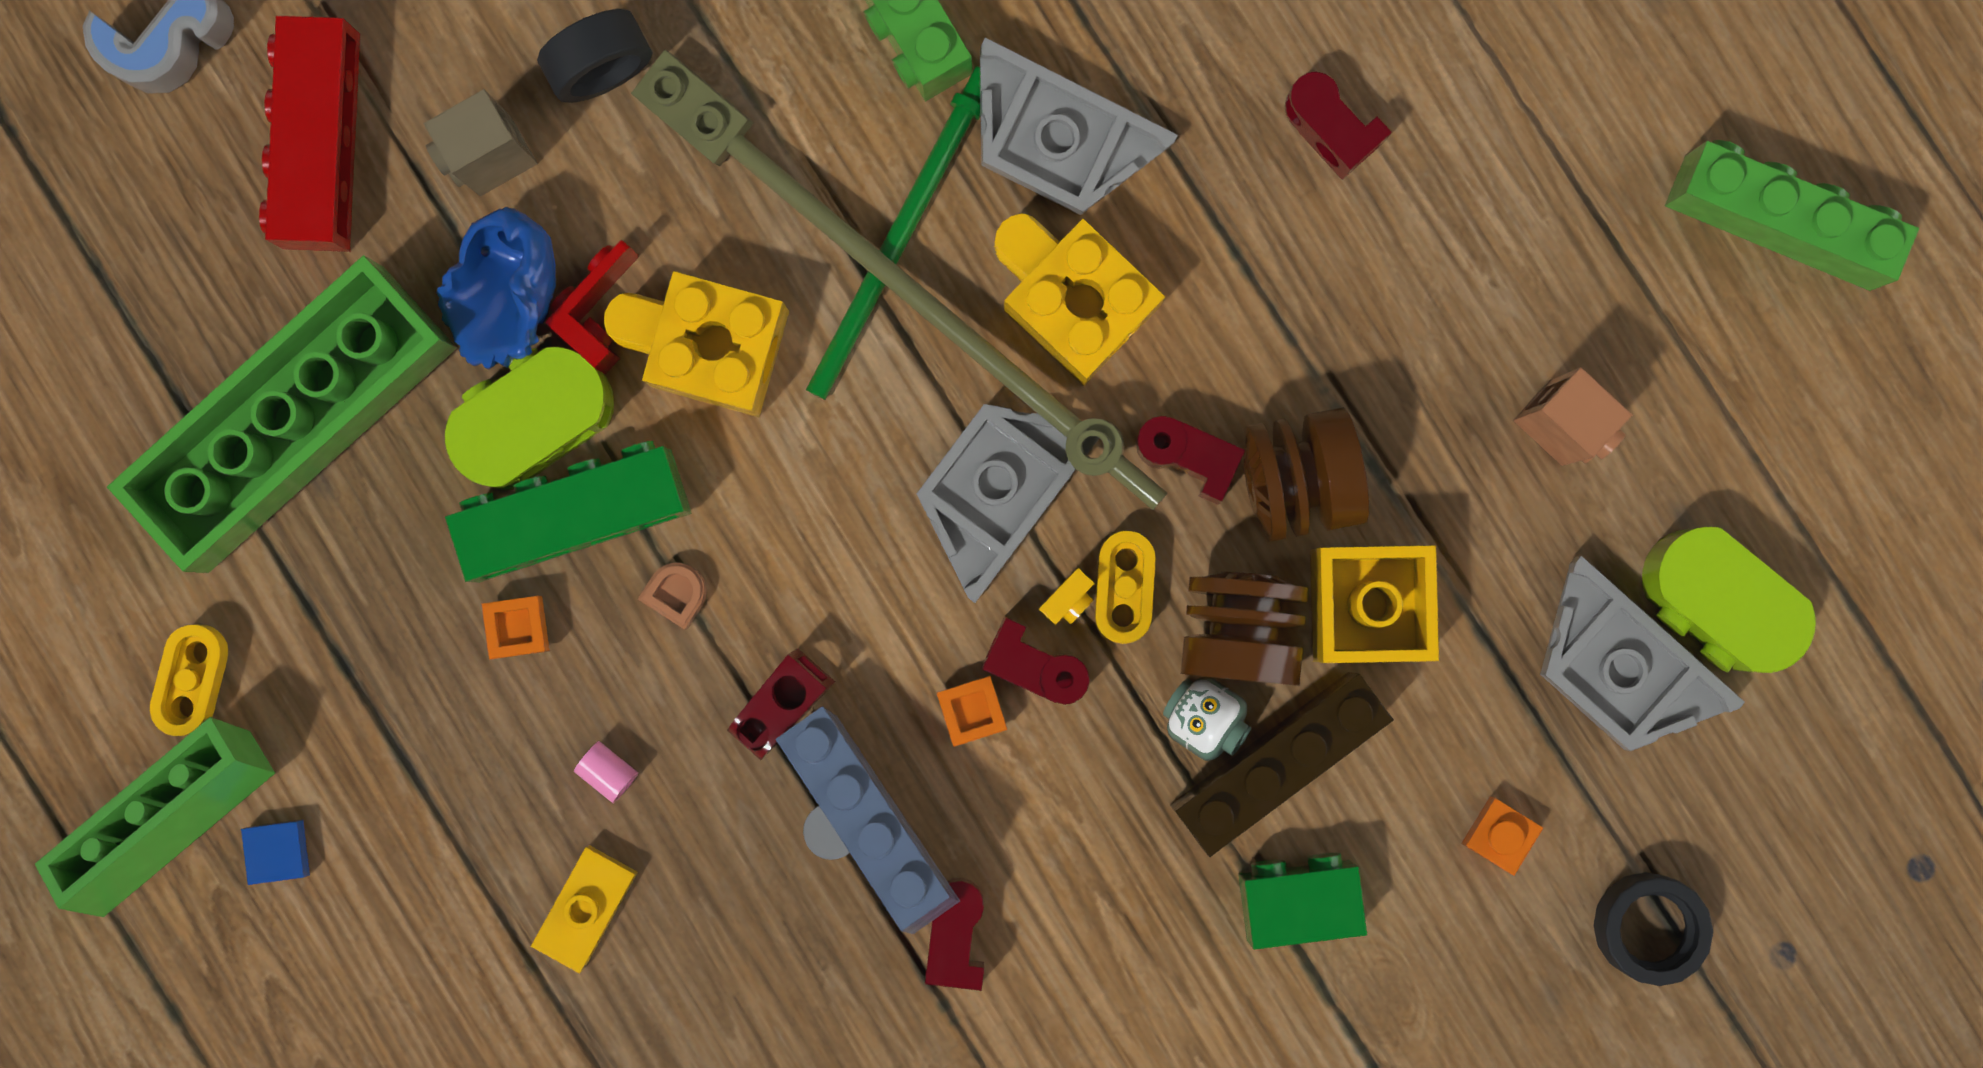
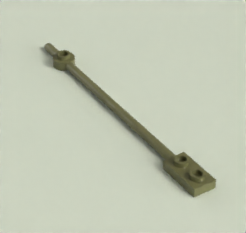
(719, 130)

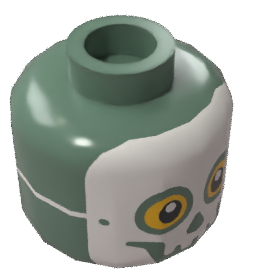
(1207, 718)

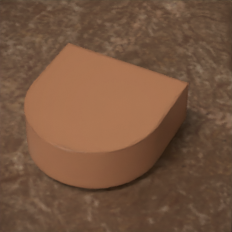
(676, 593)

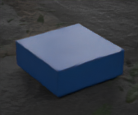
(275, 852)

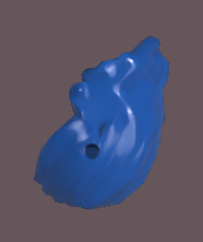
(499, 288)

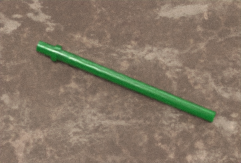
(965, 108)

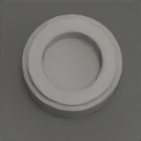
(822, 837)

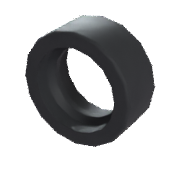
(594, 55)
(1696, 936)

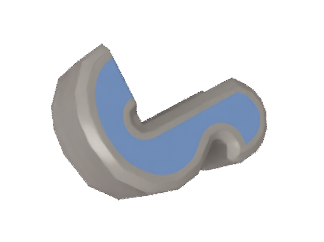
(166, 49)

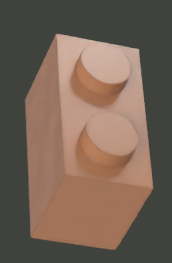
(1574, 419)

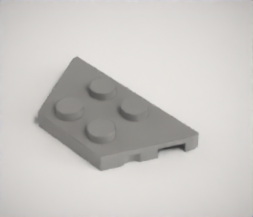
(1057, 132)
(994, 490)
(1625, 665)

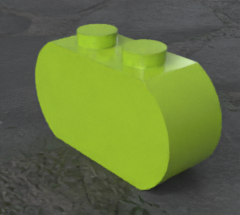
(528, 417)
(1727, 601)

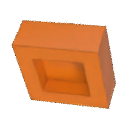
(515, 627)
(971, 711)
(1502, 835)

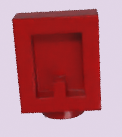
(574, 303)

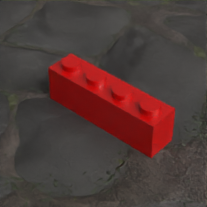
(311, 134)

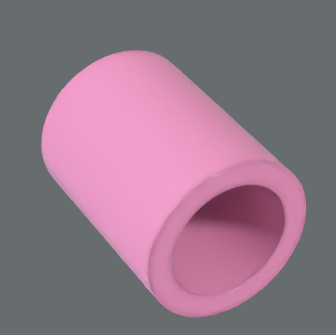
(605, 772)

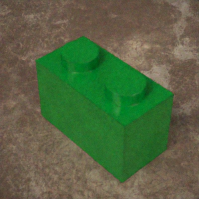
(1302, 901)

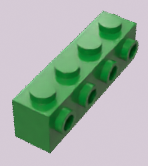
(567, 514)

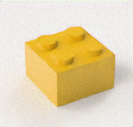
(1374, 604)

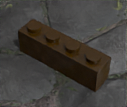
(1281, 762)

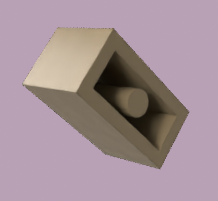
(478, 144)

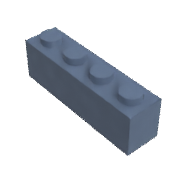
(867, 821)

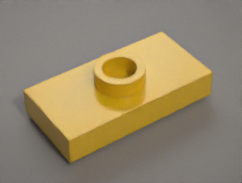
(584, 909)

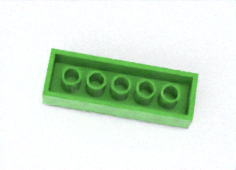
(281, 417)

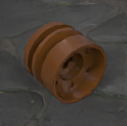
(1317, 473)
(1244, 629)

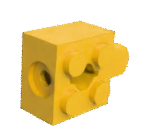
(1073, 293)
(703, 340)

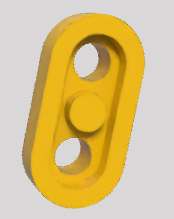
(1125, 587)
(184, 676)

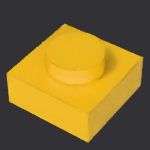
(1068, 599)

